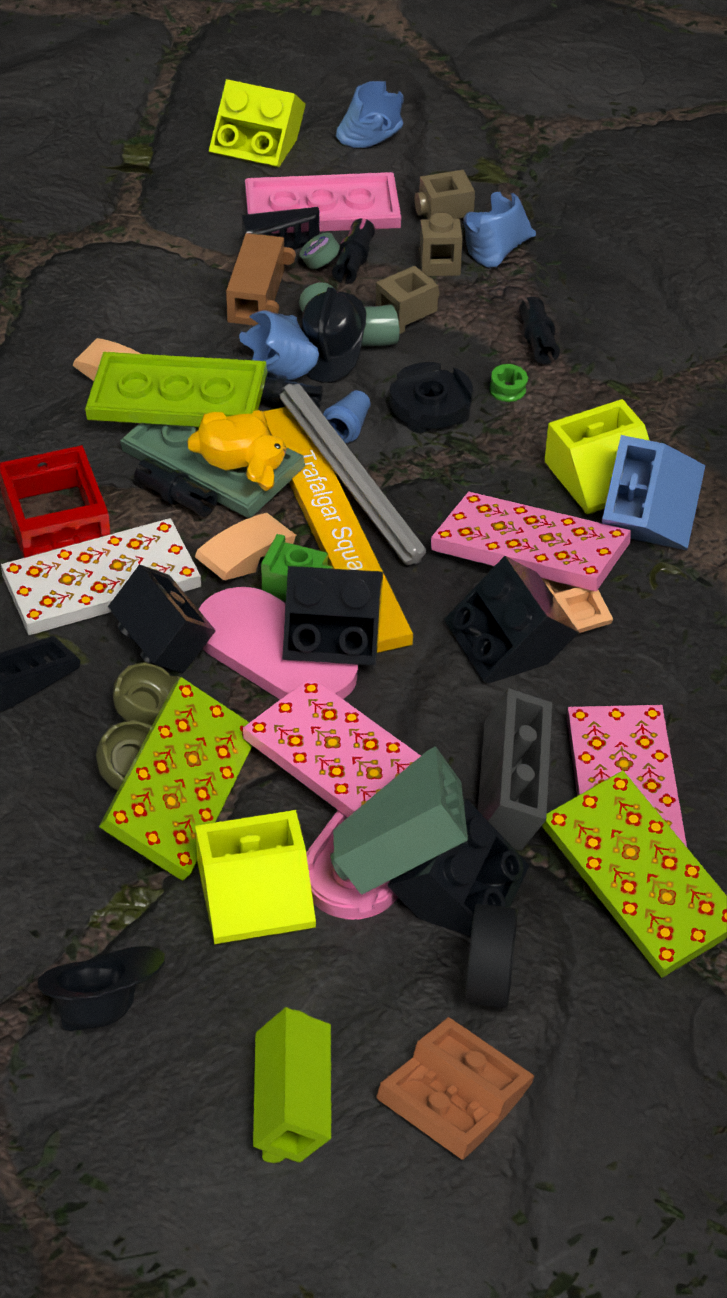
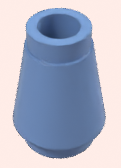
(348, 415)

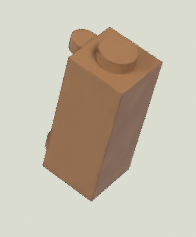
(257, 277)

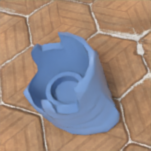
(371, 116)
(497, 232)
(280, 344)

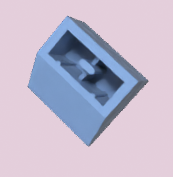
(653, 492)

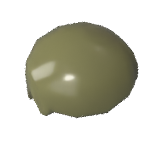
(142, 691)
(118, 750)

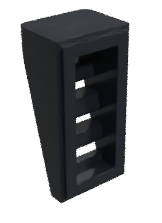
(274, 221)
(21, 681)

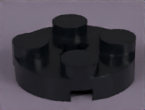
(450, 399)

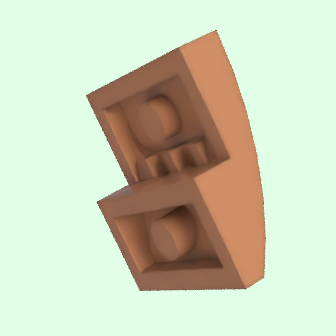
(455, 1088)

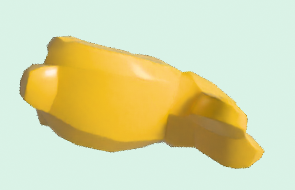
(239, 443)

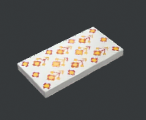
(86, 576)

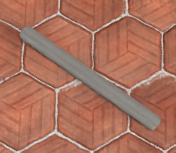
(353, 475)

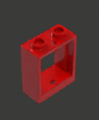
(59, 529)

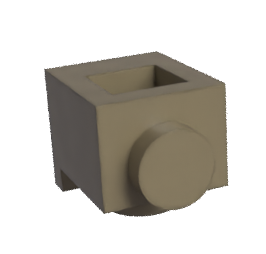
(446, 194)
(440, 238)
(410, 293)

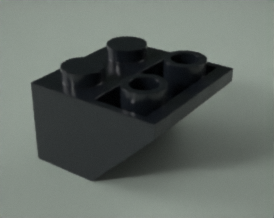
(332, 615)
(510, 622)
(473, 873)

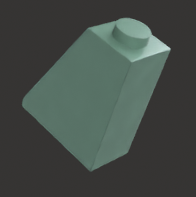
(402, 824)

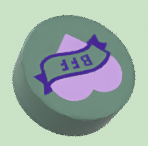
(319, 250)

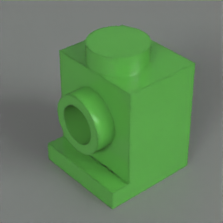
(280, 556)

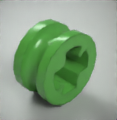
(508, 373)

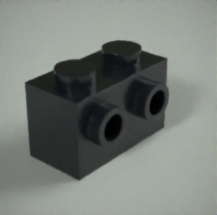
(160, 619)

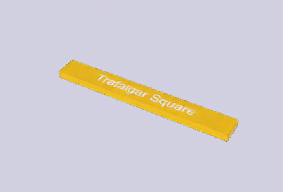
(335, 522)

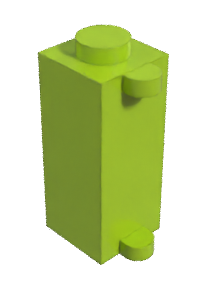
(292, 1086)

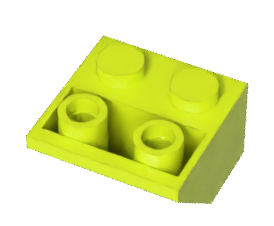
(256, 123)
(585, 448)
(255, 876)

